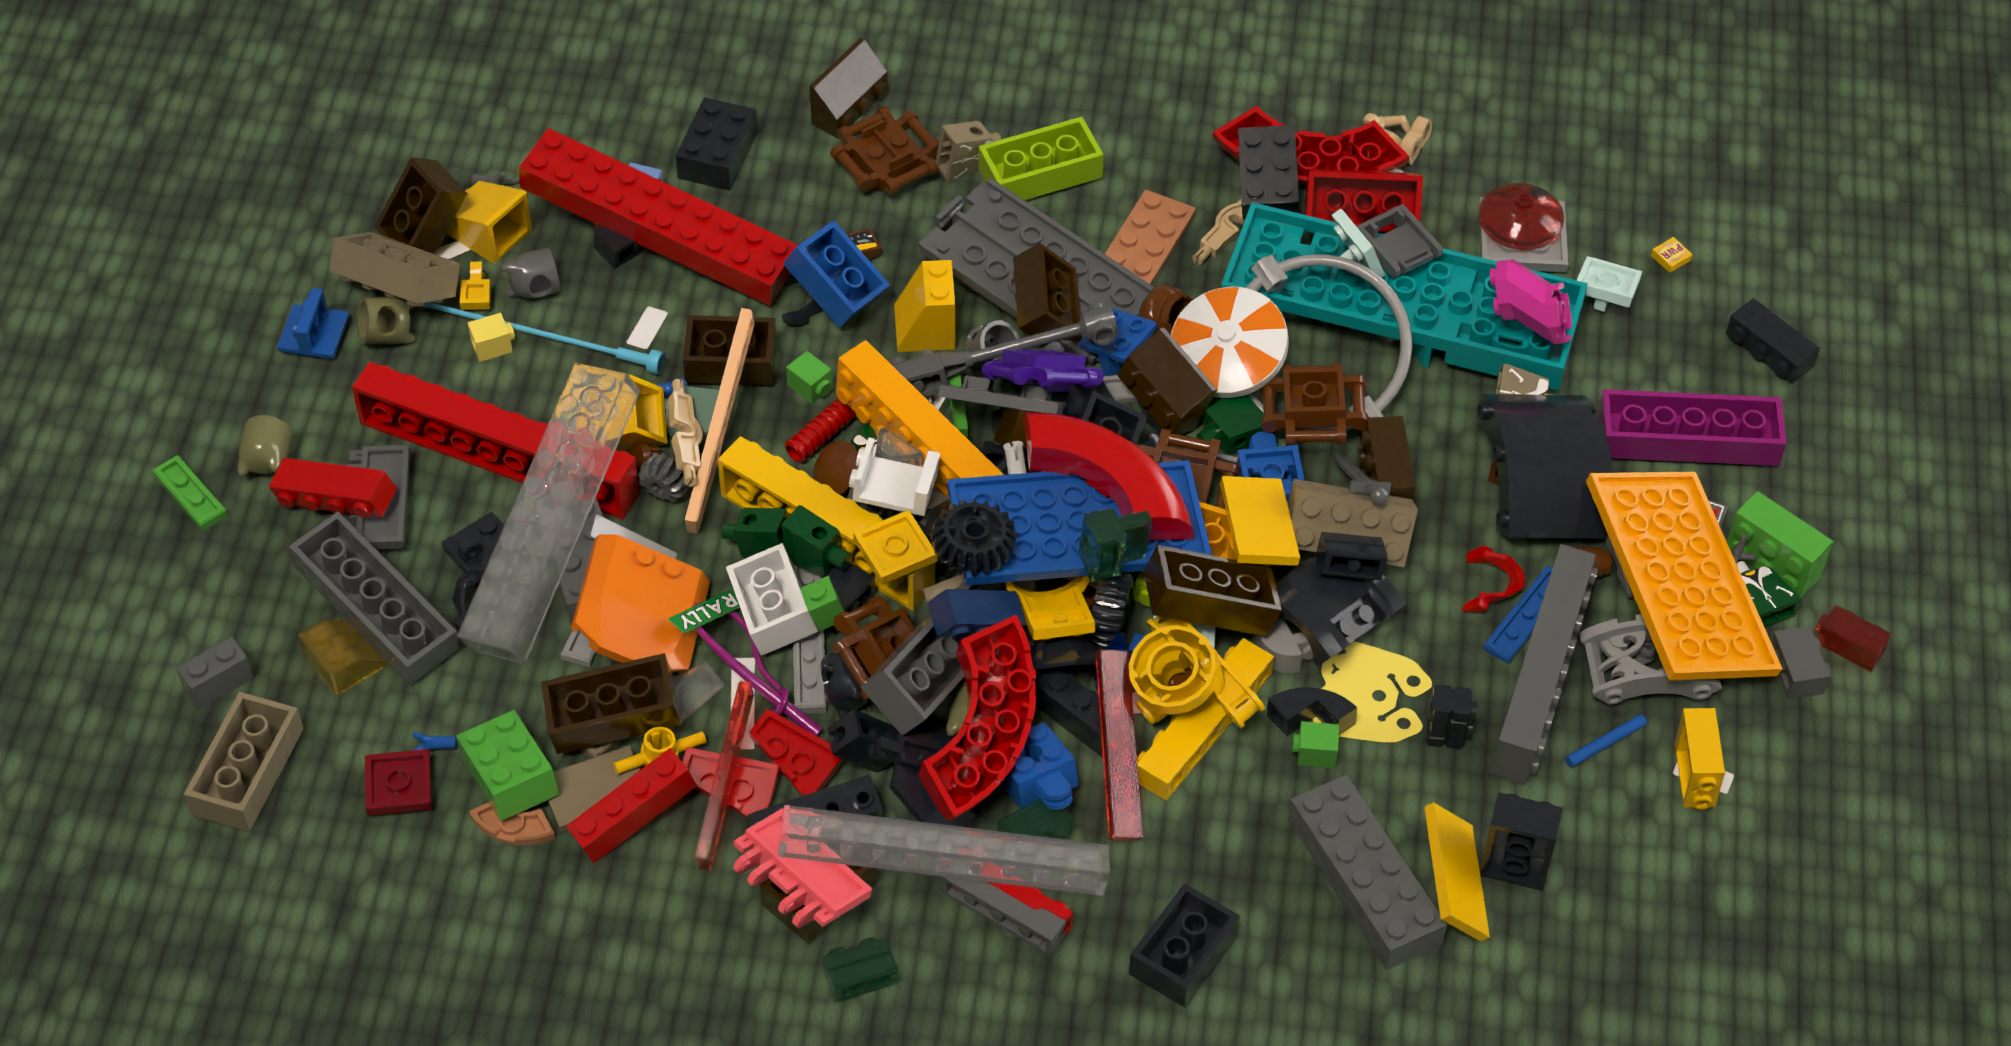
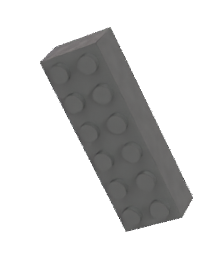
(374, 598)
(916, 675)
(1366, 872)

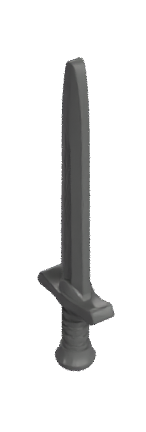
(1362, 483)

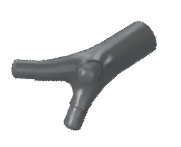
(497, 179)
(1738, 552)

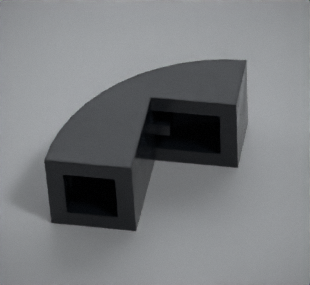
(1305, 703)

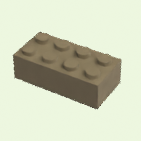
(394, 268)
(1334, 509)
(243, 761)

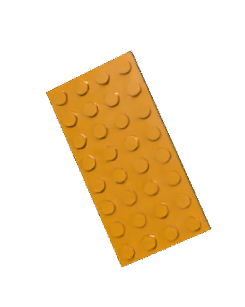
(1683, 576)

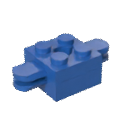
(1268, 460)
(1042, 771)

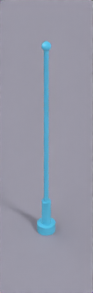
(653, 361)

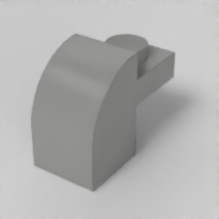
(1285, 647)

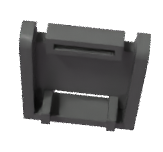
(1403, 247)

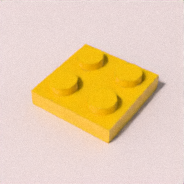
(895, 547)

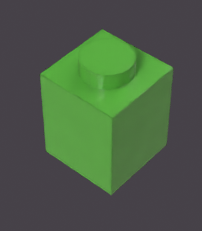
(809, 377)
(822, 602)
(1316, 744)

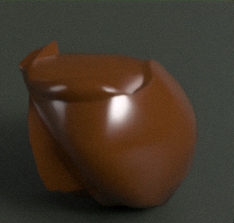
(1164, 306)

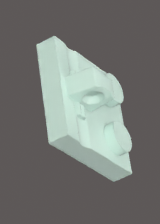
(1358, 246)
(1609, 282)

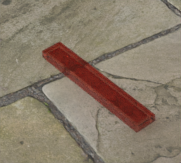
(1119, 745)
(724, 775)

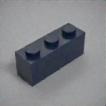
(966, 612)

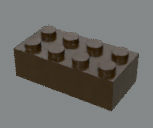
(1212, 590)
(610, 703)

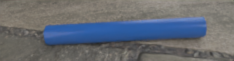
(1605, 740)

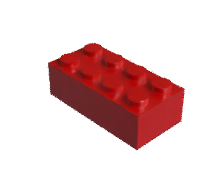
(1361, 194)

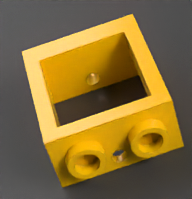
(1699, 758)

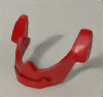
(1506, 563)

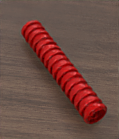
(819, 430)

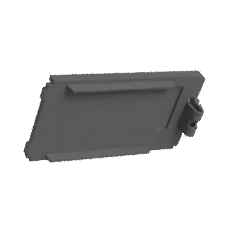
(1006, 225)

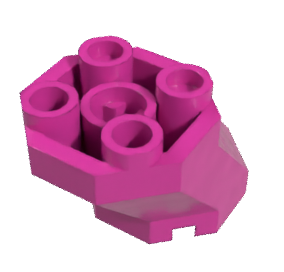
(1531, 300)

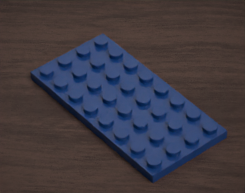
(1050, 516)

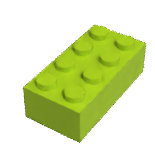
(1043, 159)

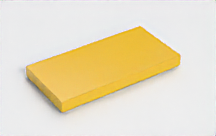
(1259, 521)
(1456, 872)

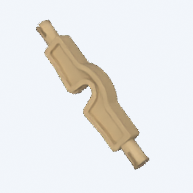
(1221, 234)
(685, 442)

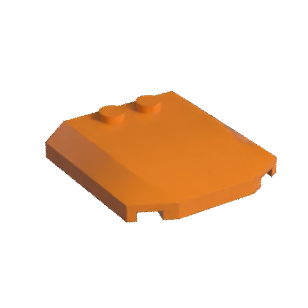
(631, 596)

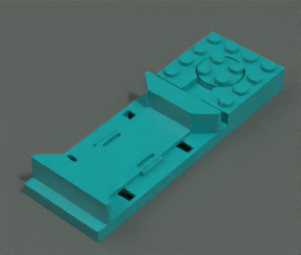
(1444, 299)

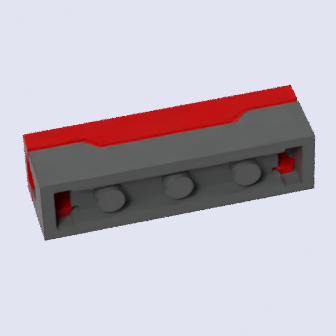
(1015, 909)

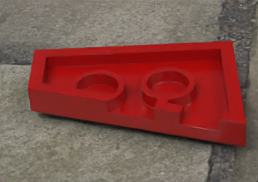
(801, 755)
(752, 782)

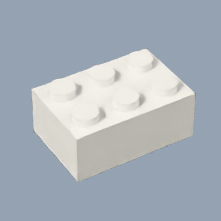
(771, 599)

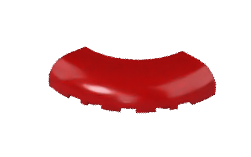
(1355, 149)
(1111, 467)
(996, 720)

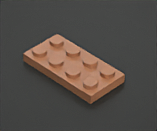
(1150, 235)

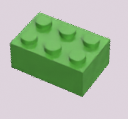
(1781, 542)
(507, 765)

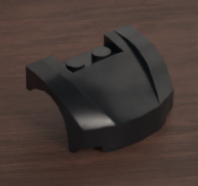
(1333, 608)

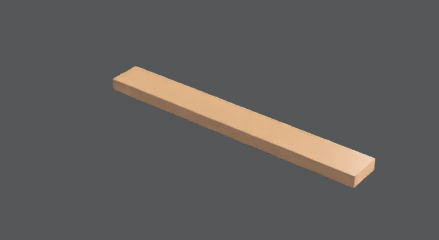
(719, 421)

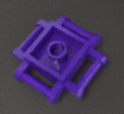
(1045, 368)

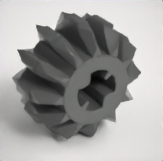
(662, 478)

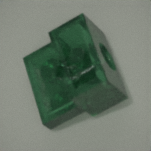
(1112, 540)

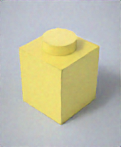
(491, 336)

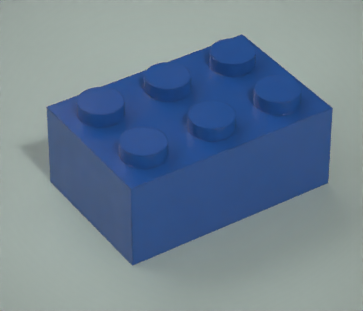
(836, 274)

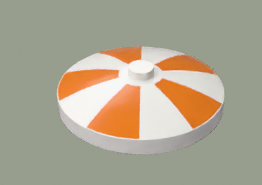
(1233, 339)

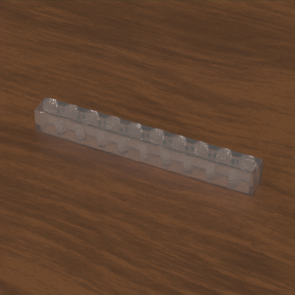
(943, 850)

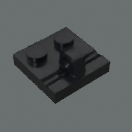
(474, 544)

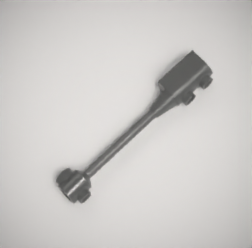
(933, 369)

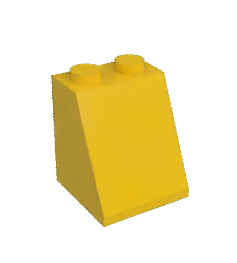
(491, 220)
(927, 309)
(647, 418)

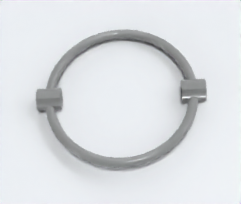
(1272, 277)

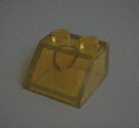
(339, 654)

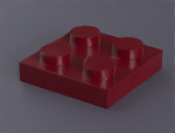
(398, 782)

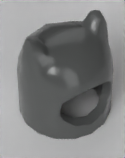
(532, 274)
(989, 335)

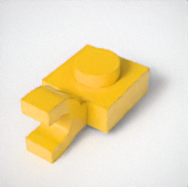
(475, 292)

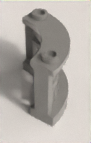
(1636, 678)

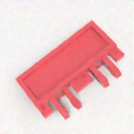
(822, 886)

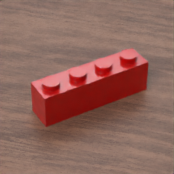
(332, 487)
(631, 805)

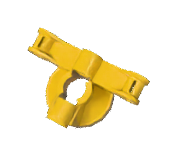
(1169, 651)

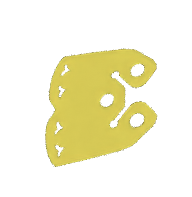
(1365, 671)

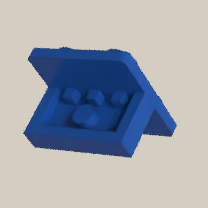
(313, 328)
(1131, 334)

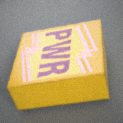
(1671, 255)

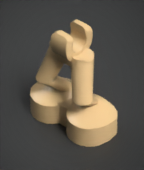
(1415, 136)

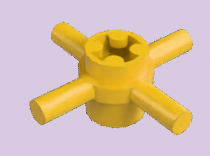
(655, 743)

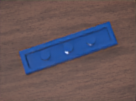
(1520, 621)

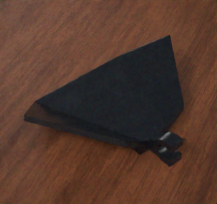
(1059, 652)
(908, 754)

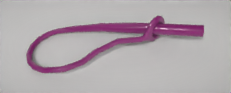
(777, 697)

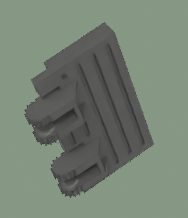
(981, 391)
(395, 461)

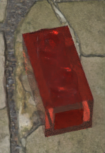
(1852, 637)

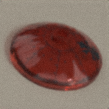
(1521, 216)

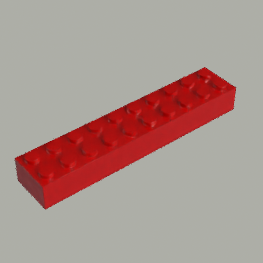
(657, 215)
(472, 431)

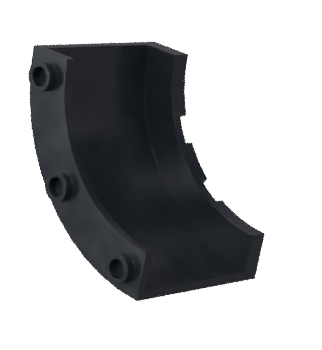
(1543, 459)

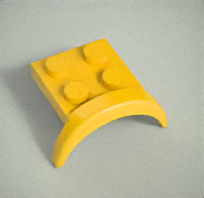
(1056, 611)

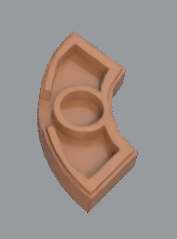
(519, 829)

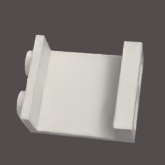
(893, 482)

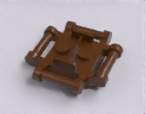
(885, 153)
(1314, 399)
(1201, 464)
(874, 641)

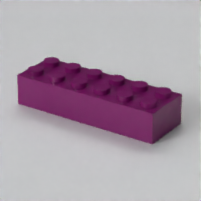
(1693, 427)

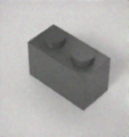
(1801, 661)
(215, 673)

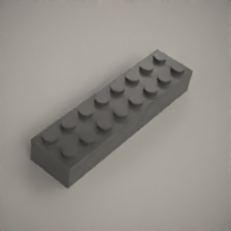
(1545, 665)

